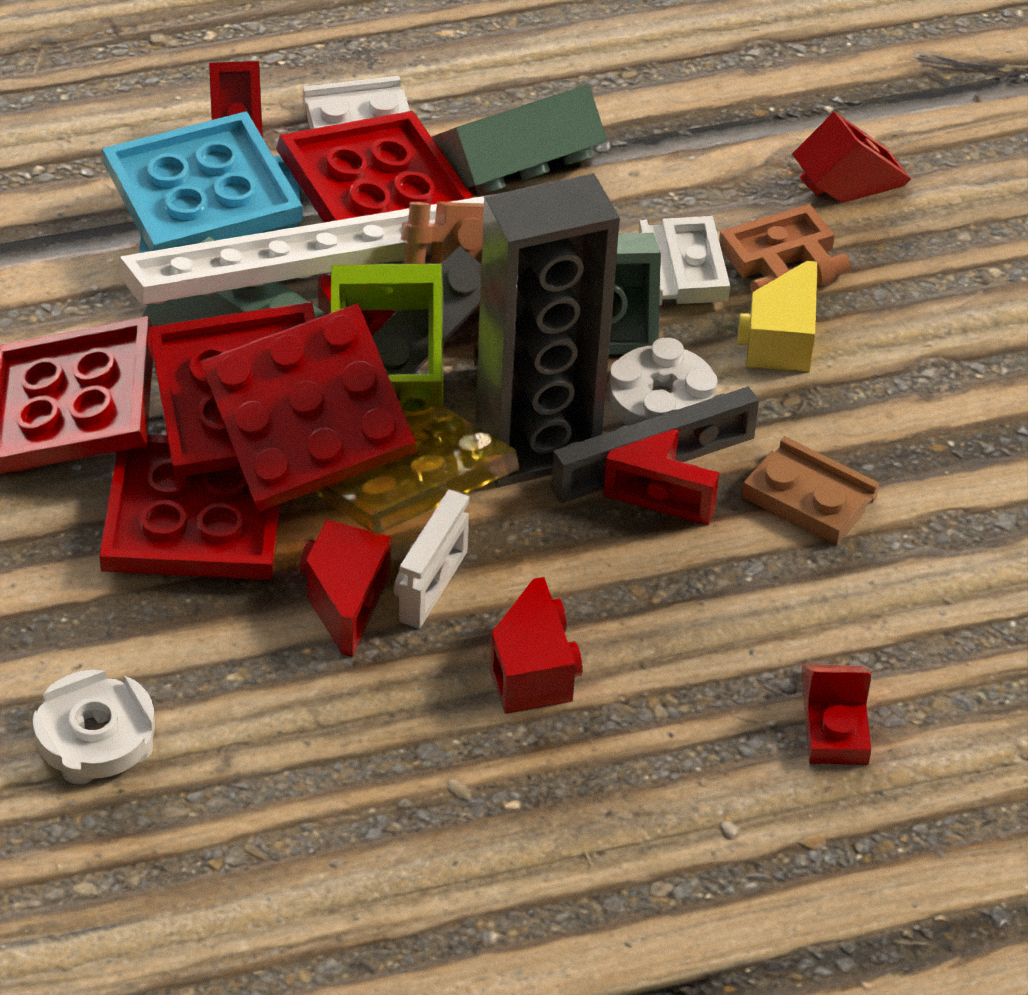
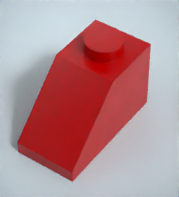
(847, 162)
(346, 579)

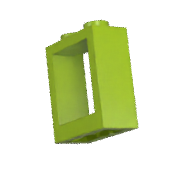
(400, 289)

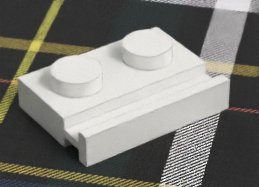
(353, 101)
(690, 260)
(432, 559)

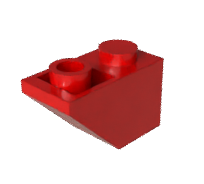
(531, 653)

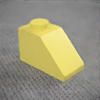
(782, 321)

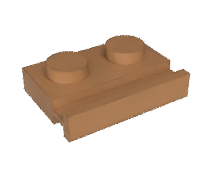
(810, 490)

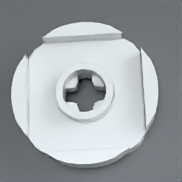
(654, 366)
(101, 752)

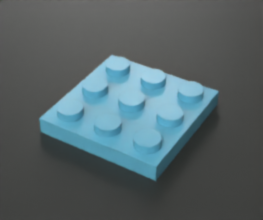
(202, 183)

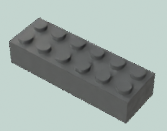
(545, 318)

